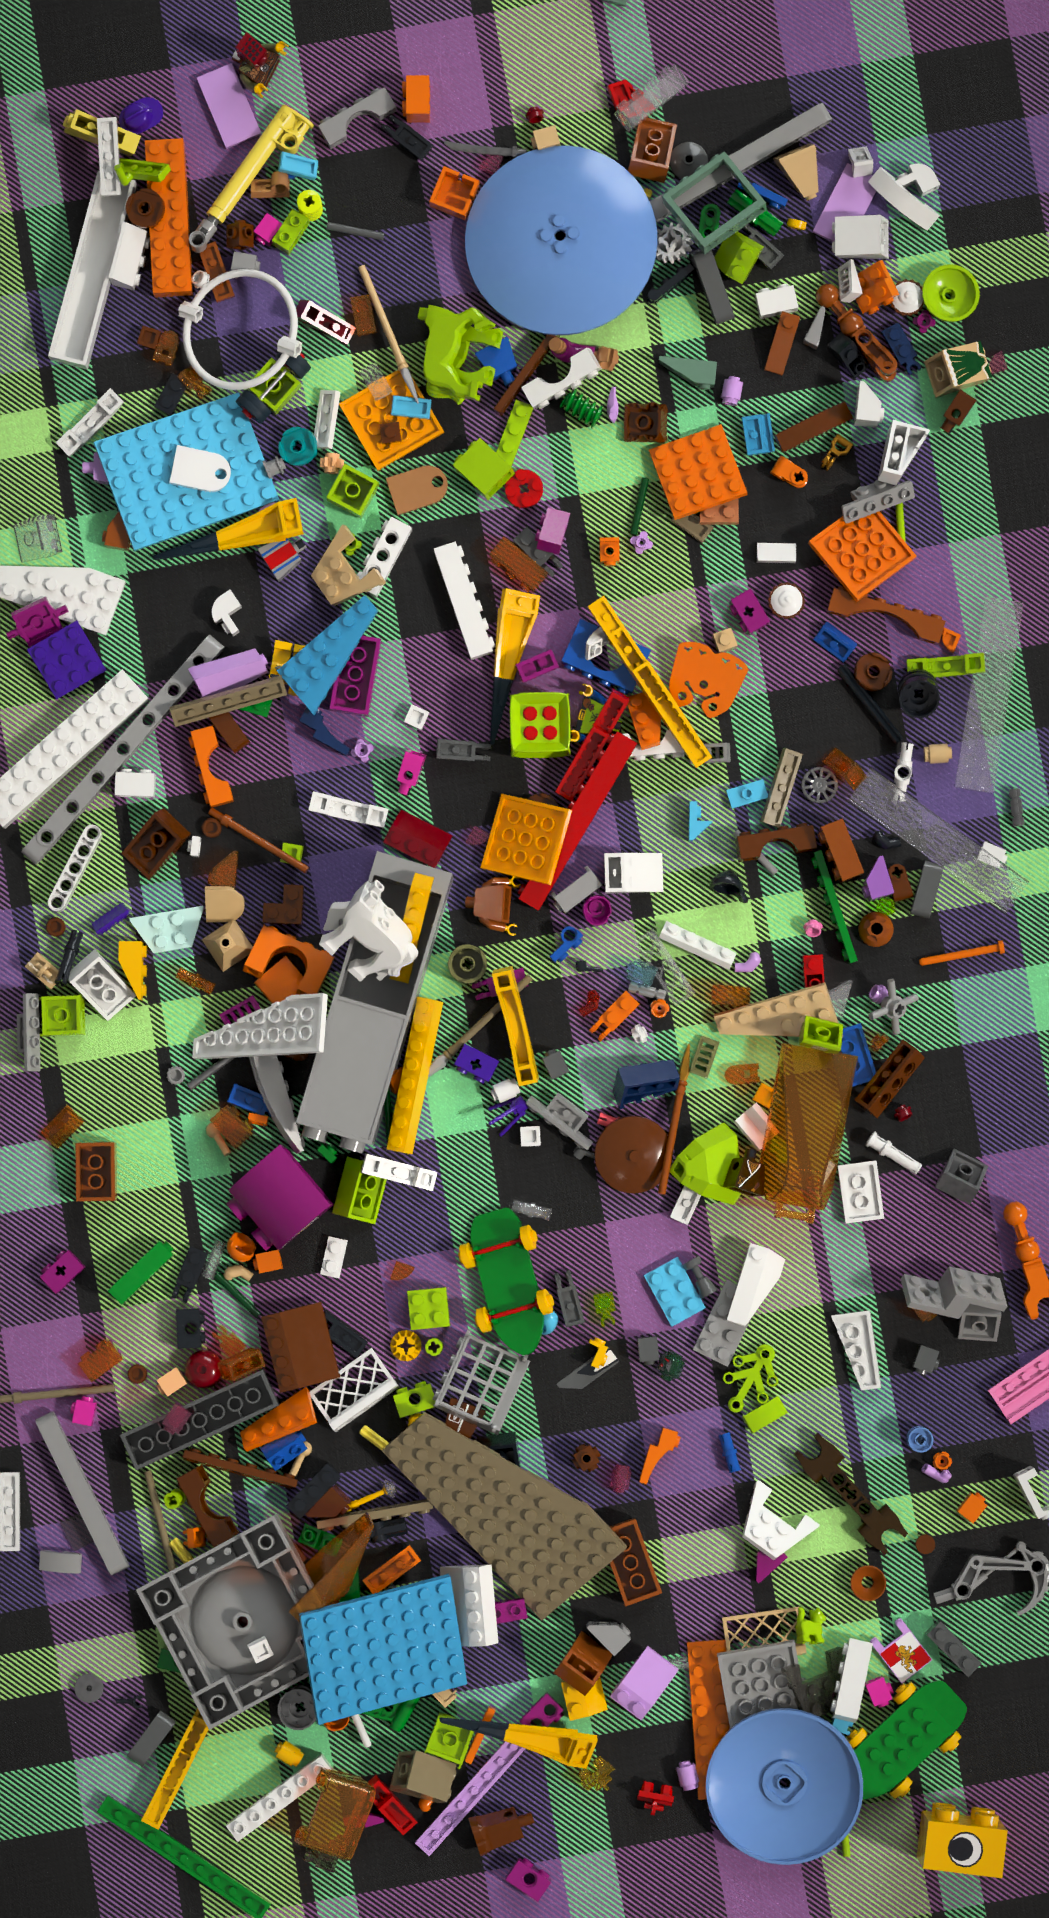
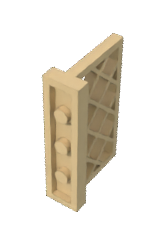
(800, 1648)

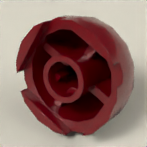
(202, 1369)

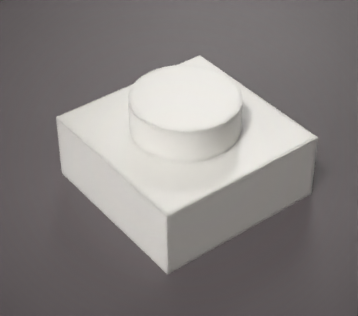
(416, 717)
(194, 846)
(530, 1136)
(260, 1649)

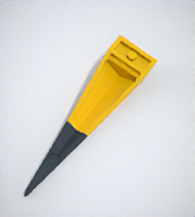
(266, 526)
(514, 624)
(555, 1743)

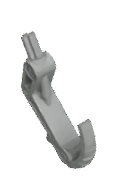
(970, 1574)

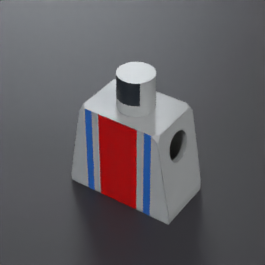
(282, 556)

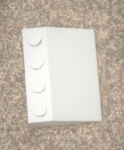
(474, 1603)

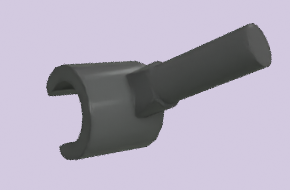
(579, 1153)

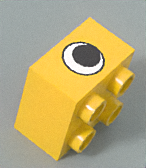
(962, 1842)

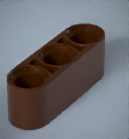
(230, 731)

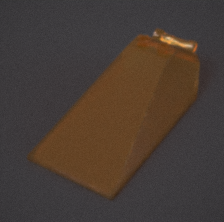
(805, 1128)

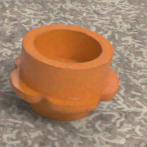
(659, 1012)
(942, 1466)

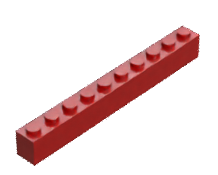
(584, 810)

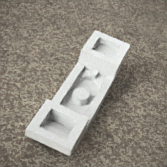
(903, 199)
(90, 423)
(348, 810)
(399, 1172)

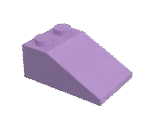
(644, 1683)

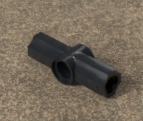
(387, 1529)

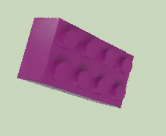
(356, 682)

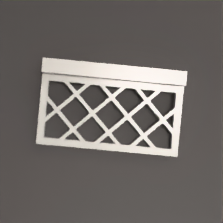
(365, 1402)

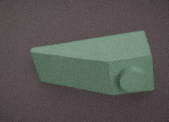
(697, 372)

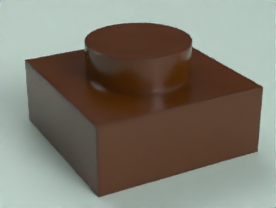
(149, 337)
(390, 433)

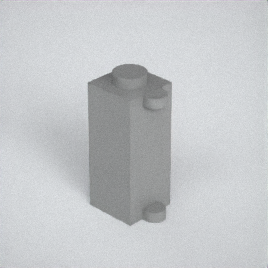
(576, 891)

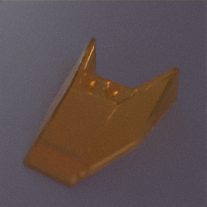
(335, 1567)

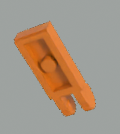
(615, 1014)

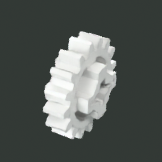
(672, 243)

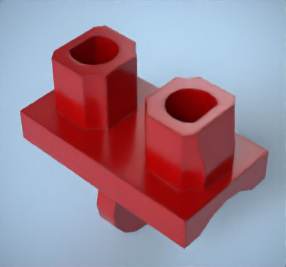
(664, 1798)

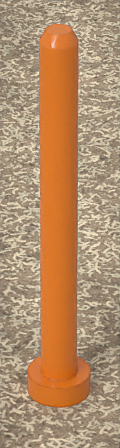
(963, 954)

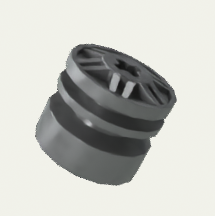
(288, 1708)

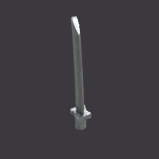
(514, 152)

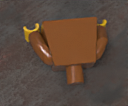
(493, 903)

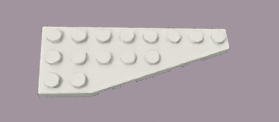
(85, 592)

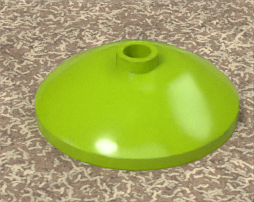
(959, 284)

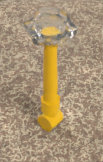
(388, 1489)

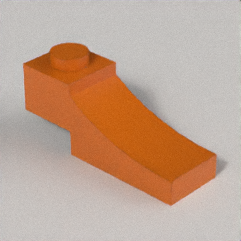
(667, 1441)

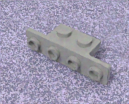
(875, 498)
(29, 1032)
(564, 1116)

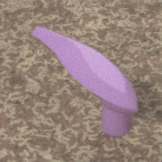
(612, 405)

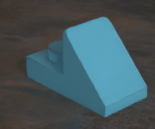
(696, 827)

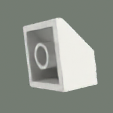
(868, 407)

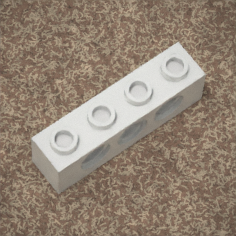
(401, 532)

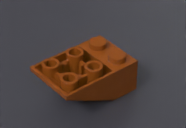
(583, 1663)

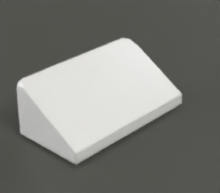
(776, 553)

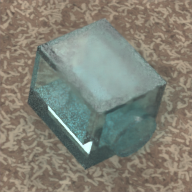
(641, 972)

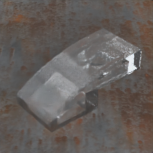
(375, 381)

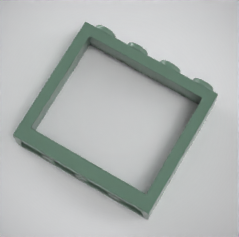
(731, 226)

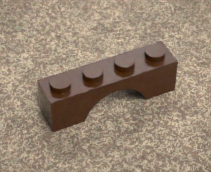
(800, 839)
(217, 1527)

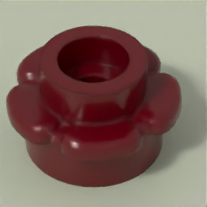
(534, 115)
(903, 1113)

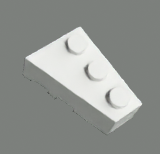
(900, 448)

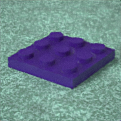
(66, 659)

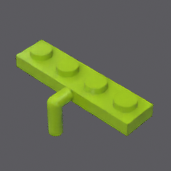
(140, 170)

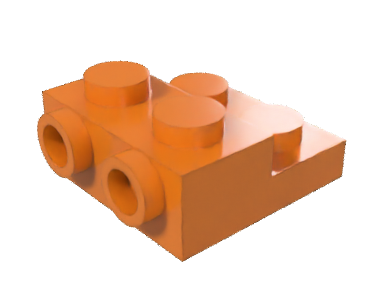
(876, 288)

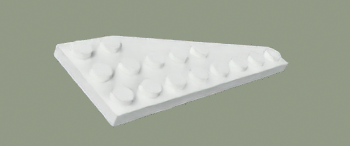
(281, 1029)

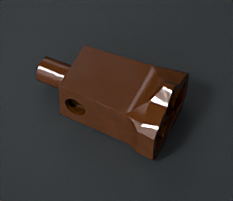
(498, 1828)

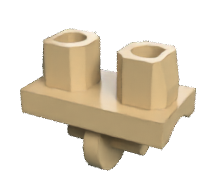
(43, 970)

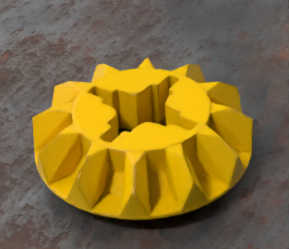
(412, 1352)

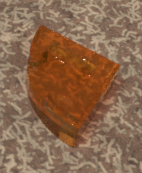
(401, 1271)

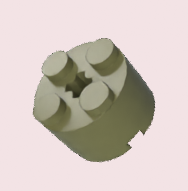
(458, 958)

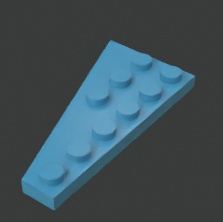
(322, 660)

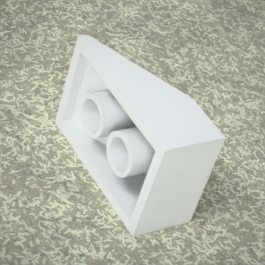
(101, 985)

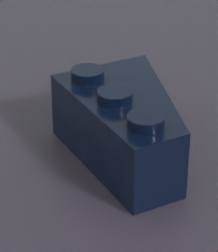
(644, 1080)

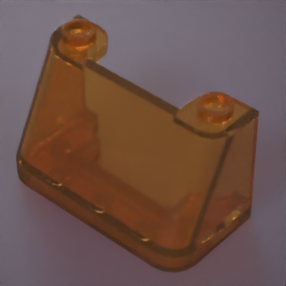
(338, 1814)

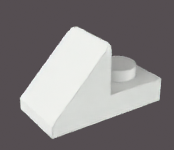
(861, 161)

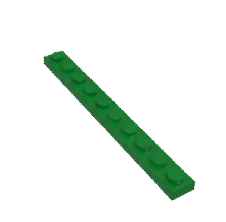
(184, 1858)

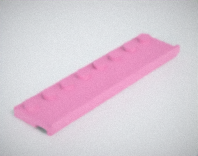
(1023, 1388)

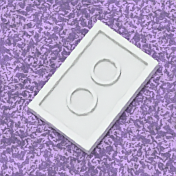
(860, 1192)

